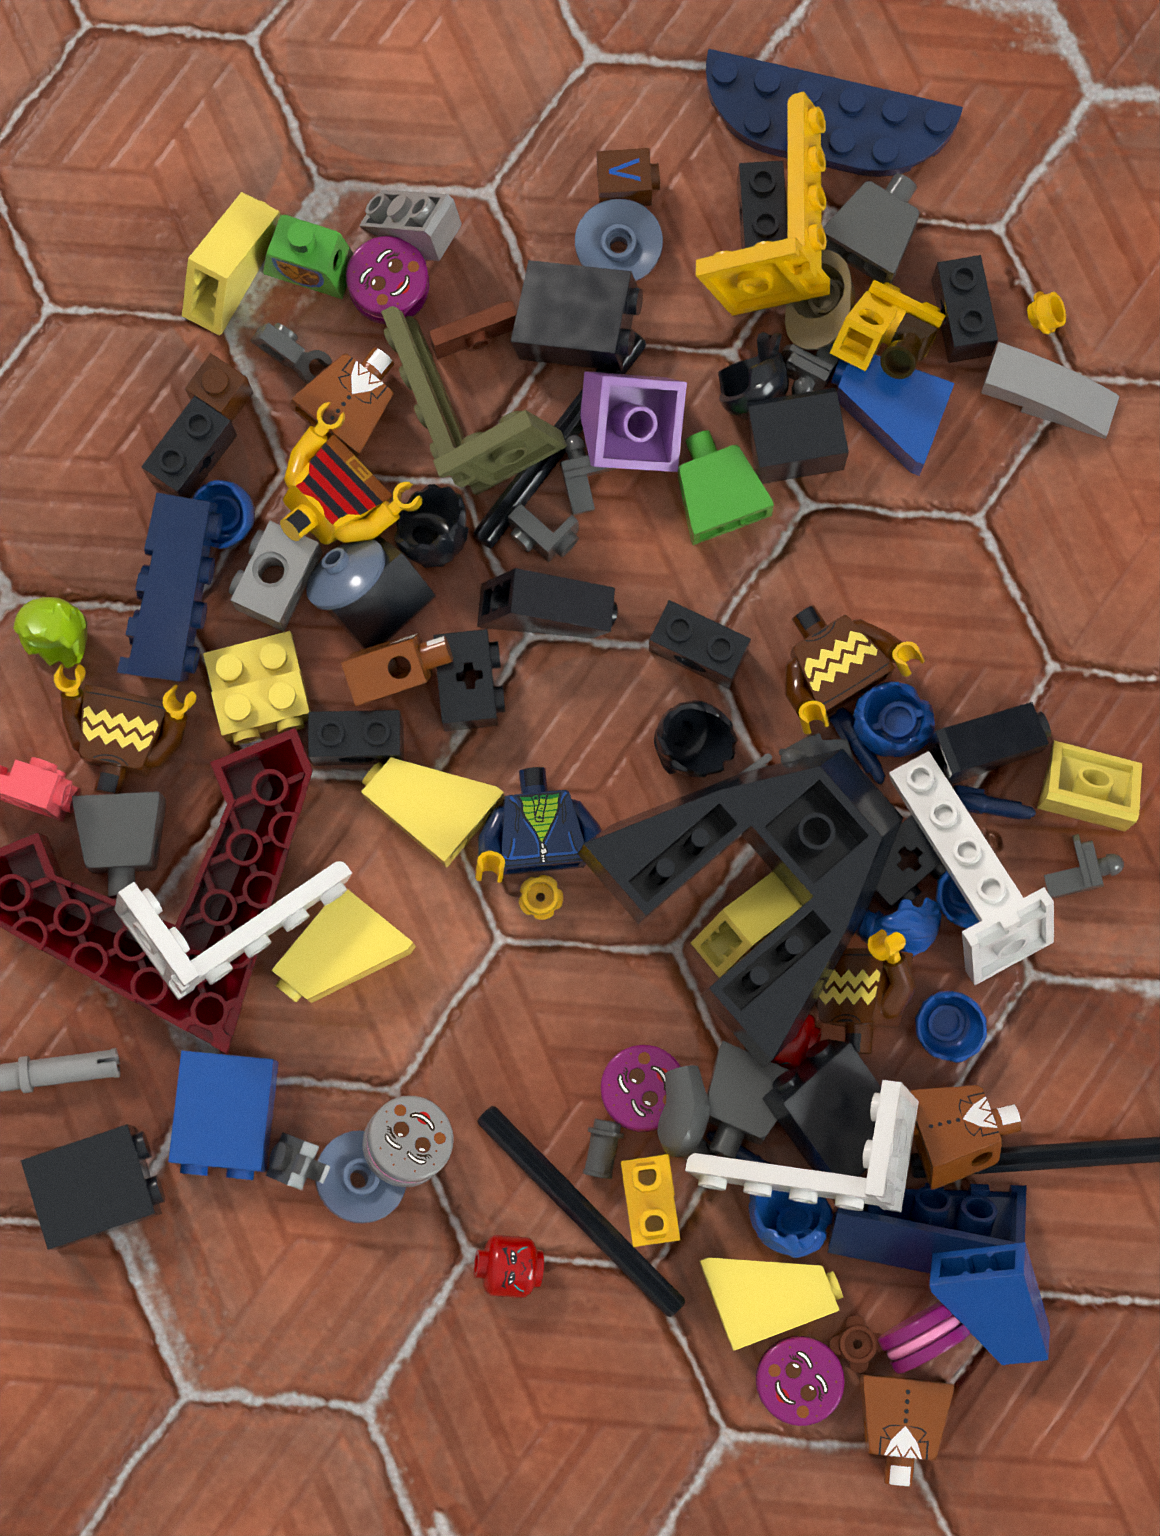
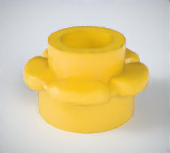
(1046, 312)
(534, 886)

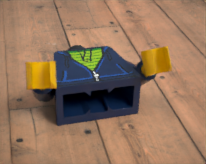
(534, 830)

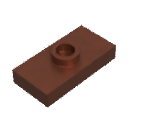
(473, 331)

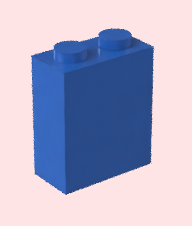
(223, 1114)

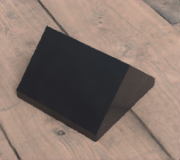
(797, 435)
(388, 604)

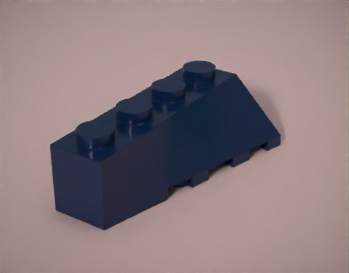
(172, 589)
(930, 1224)

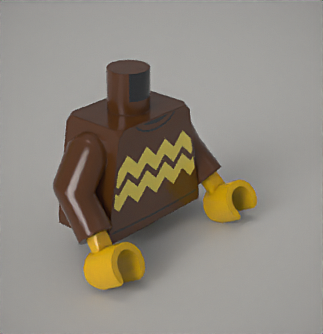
(839, 663)
(120, 728)
(868, 989)

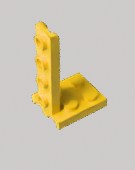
(791, 267)

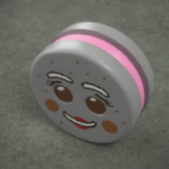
(407, 1141)

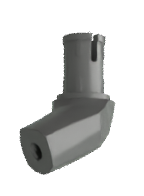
(684, 1114)

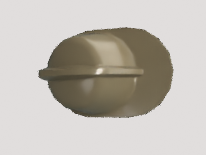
(818, 320)

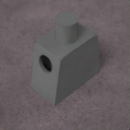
(875, 228)
(120, 834)
(737, 1100)

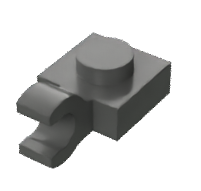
(282, 346)
(294, 1162)

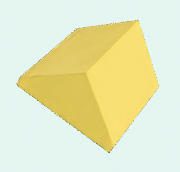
(1091, 786)

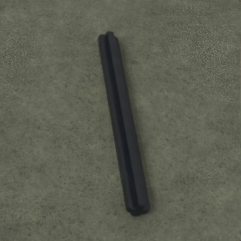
(530, 479)
(1066, 1155)
(581, 1211)

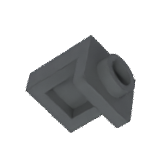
(533, 534)

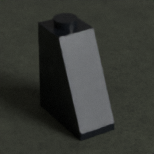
(546, 605)
(989, 742)

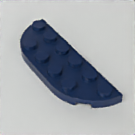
(866, 126)

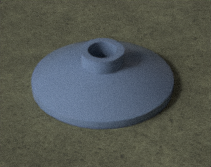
(622, 222)
(345, 574)
(342, 1198)

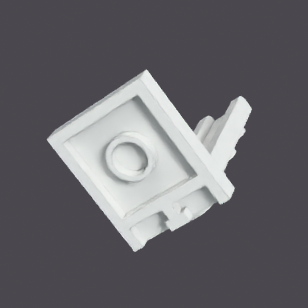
(1008, 923)
(168, 947)
(884, 1157)

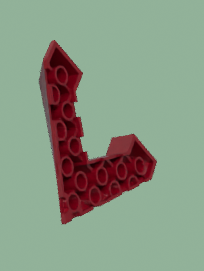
(233, 885)

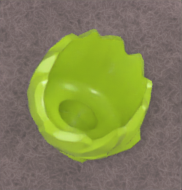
(52, 630)

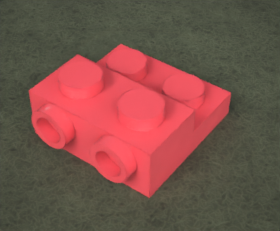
(38, 788)

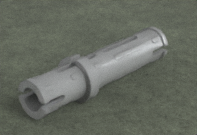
(58, 1070)

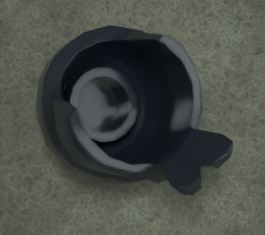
(755, 377)

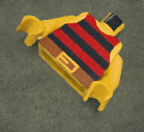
(335, 491)

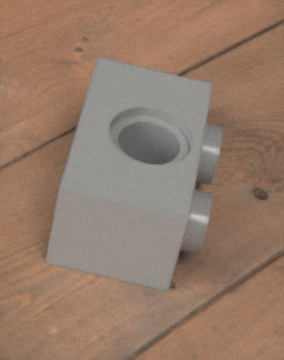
(275, 601)

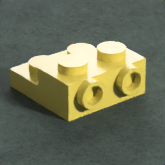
(257, 688)

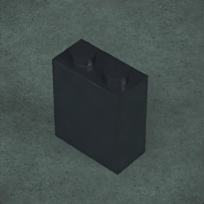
(576, 315)
(827, 1107)
(93, 1186)

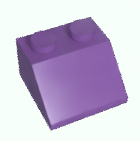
(633, 420)

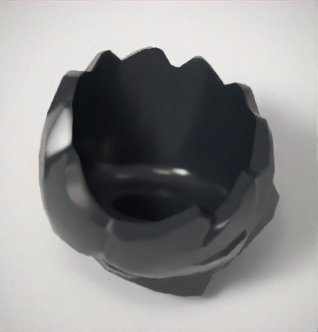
(435, 529)
(694, 739)

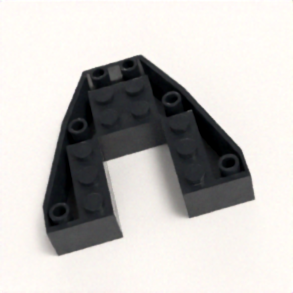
(815, 828)

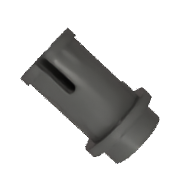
(602, 1148)

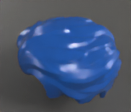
(893, 720)
(916, 924)
(790, 1225)

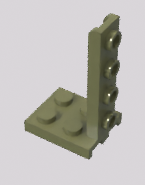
(483, 456)

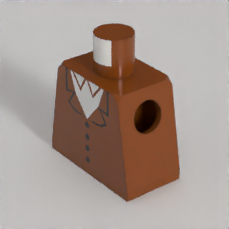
(351, 390)
(376, 673)
(959, 1132)
(903, 1421)

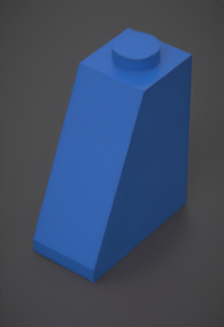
(894, 411)
(995, 1299)

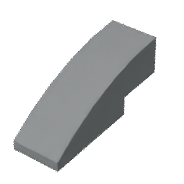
(1049, 391)

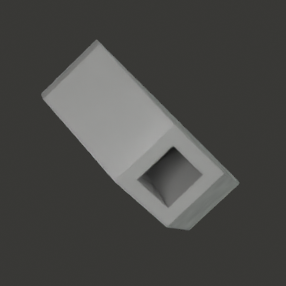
(418, 218)

